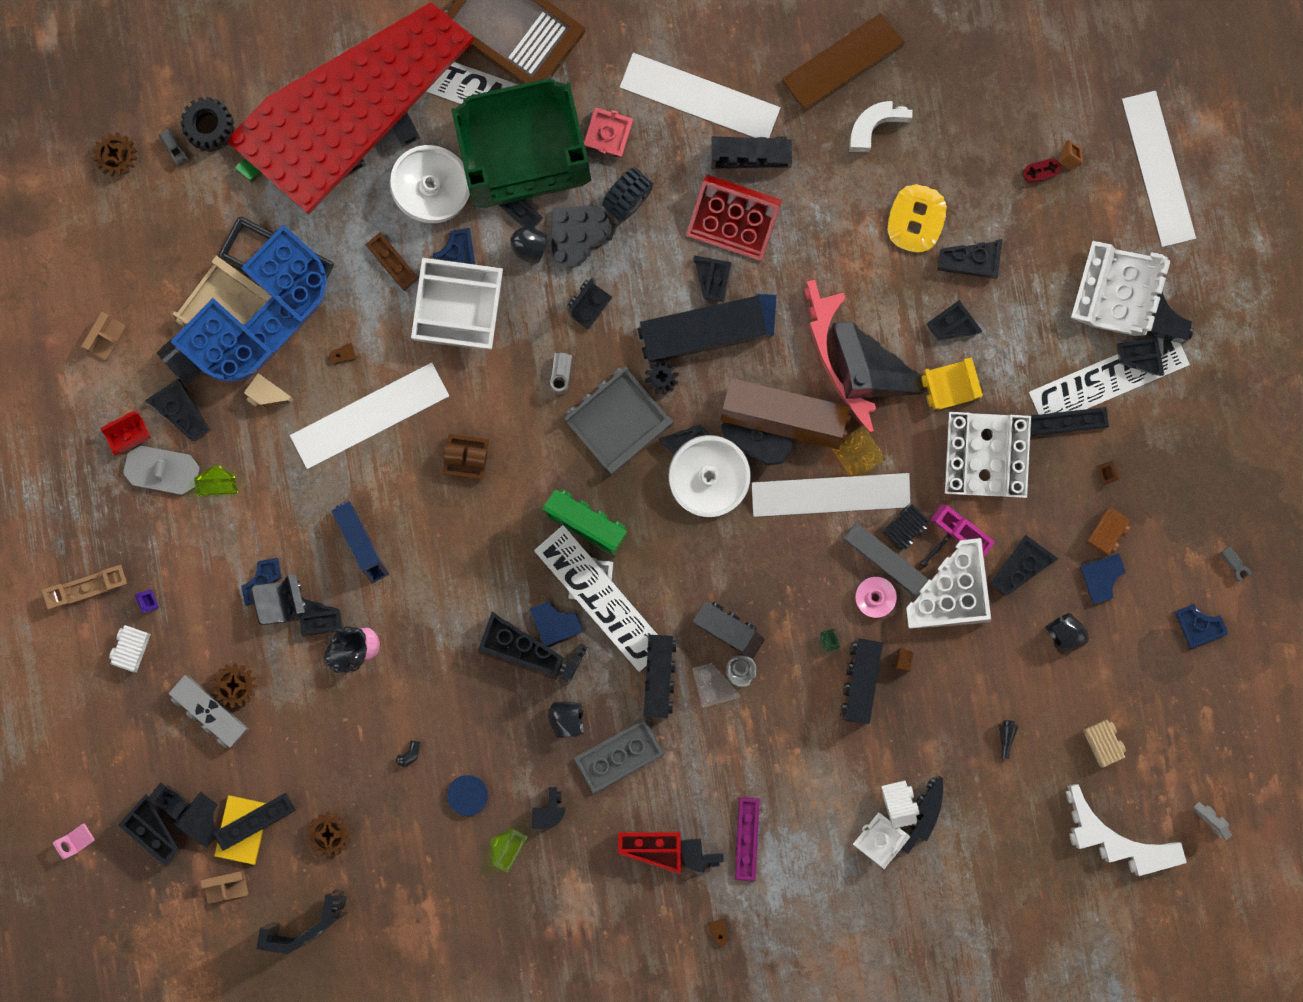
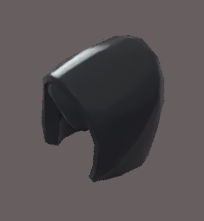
(528, 244)
(1067, 633)
(566, 718)

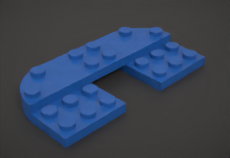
(237, 351)

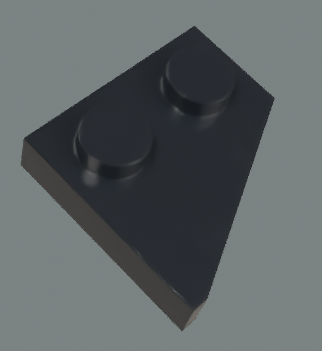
(953, 323)
(1141, 355)
(676, 440)
(319, 619)

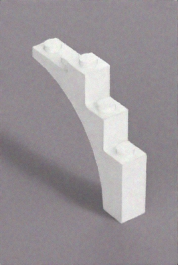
(1091, 831)

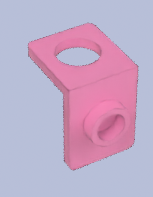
(75, 840)

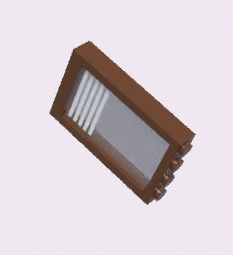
(519, 35)

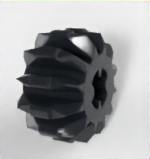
(666, 372)

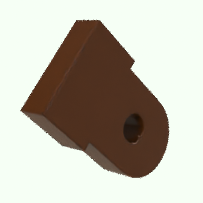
(346, 354)
(719, 928)

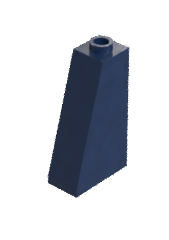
(360, 542)

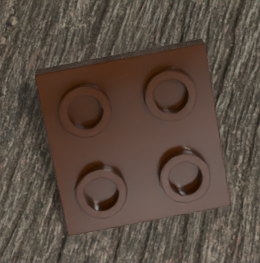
(465, 456)

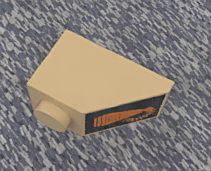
(265, 393)

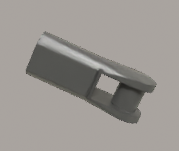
(172, 145)

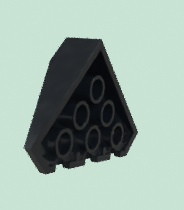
(869, 368)

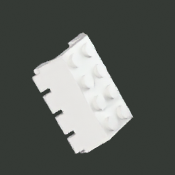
(1120, 289)

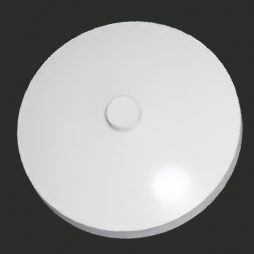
(429, 184)
(709, 476)

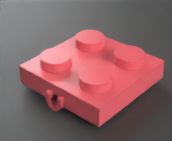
(608, 132)

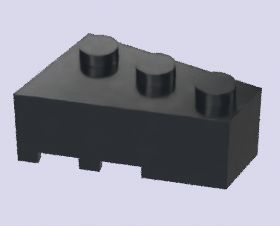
(729, 629)
(150, 832)

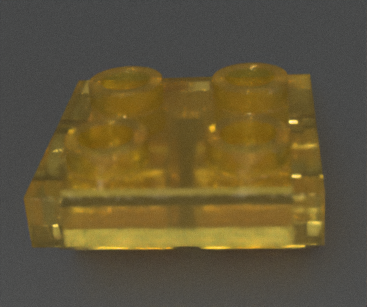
(859, 453)

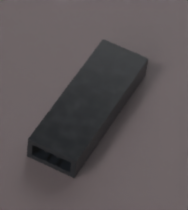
(702, 329)

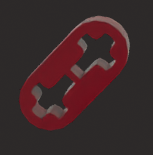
(1043, 175)

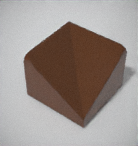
(903, 660)

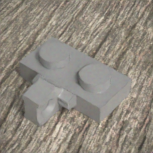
(1218, 825)

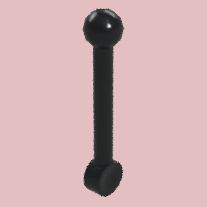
(923, 563)

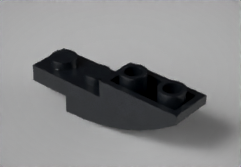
(929, 806)

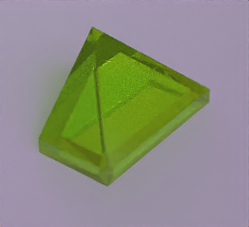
(215, 482)
(506, 848)

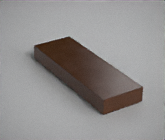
(392, 261)

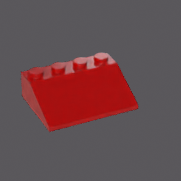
(734, 217)

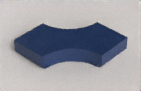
(267, 573)

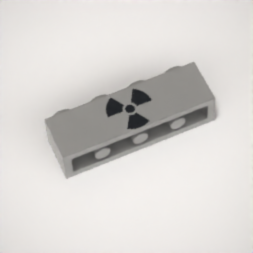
(208, 711)

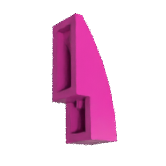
(959, 527)

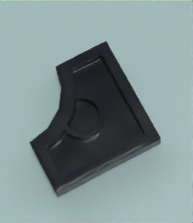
(198, 820)

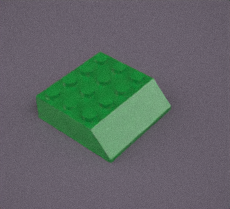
(584, 522)

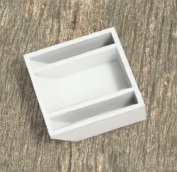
(456, 304)

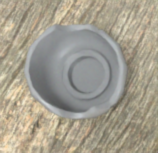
(741, 670)

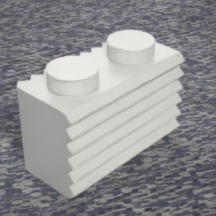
(129, 648)
(899, 804)

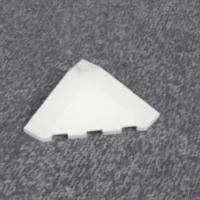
(956, 593)

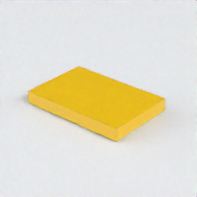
(247, 849)

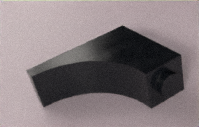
(1169, 324)

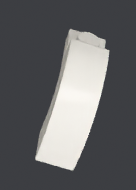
(873, 116)

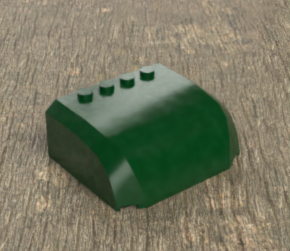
(520, 142)

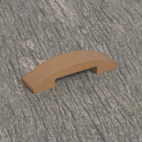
(85, 587)

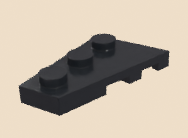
(972, 260)
(179, 408)
(569, 669)

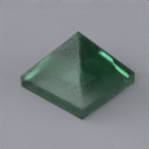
(829, 640)

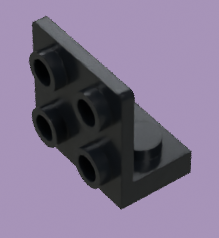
(588, 304)

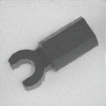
(1234, 562)

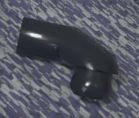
(410, 756)

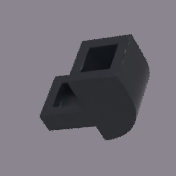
(178, 363)
(169, 800)
(549, 817)
(693, 857)

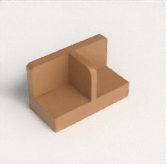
(104, 336)
(225, 887)

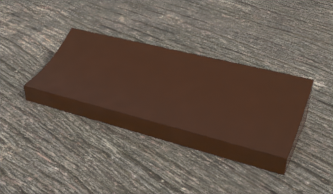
(843, 62)

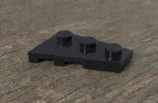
(1022, 565)

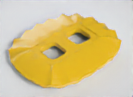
(931, 222)

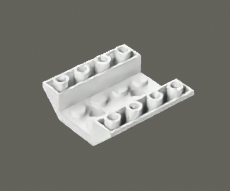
(1003, 455)

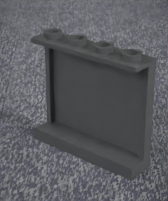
(617, 420)

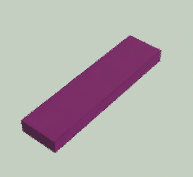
(747, 839)

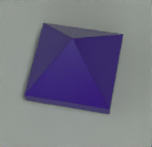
(146, 601)

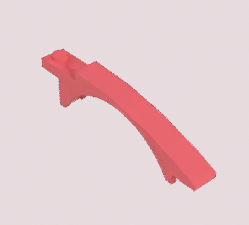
(823, 311)

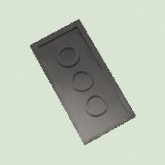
(619, 756)

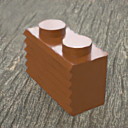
(1108, 531)

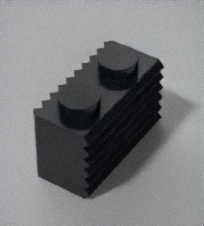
(905, 527)

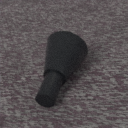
(1007, 734)

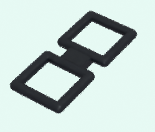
(223, 254)

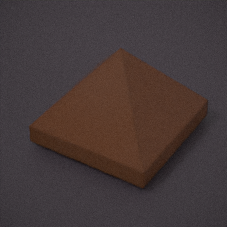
(1109, 472)

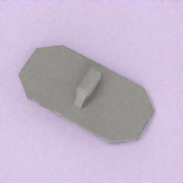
(161, 470)

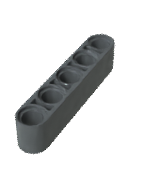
(886, 559)

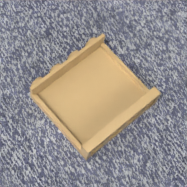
(230, 289)

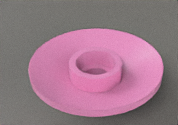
(883, 589)

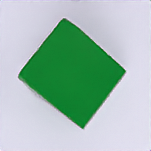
(247, 170)

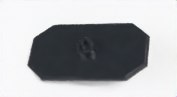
(763, 446)

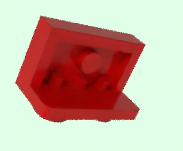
(126, 432)

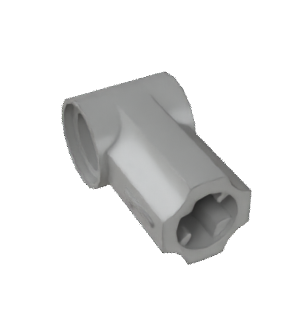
(561, 372)

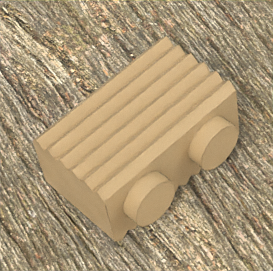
(1104, 743)

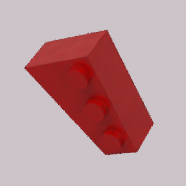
(655, 848)

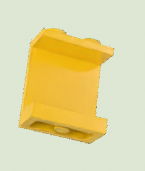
(951, 384)

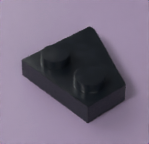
(713, 277)

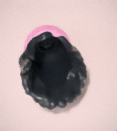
(351, 648)

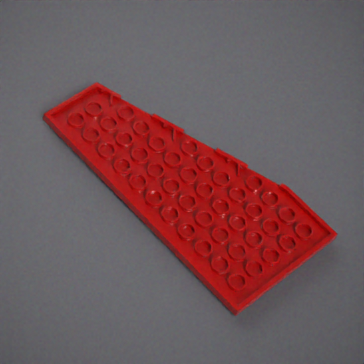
(334, 115)

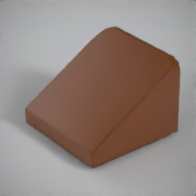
(1071, 155)

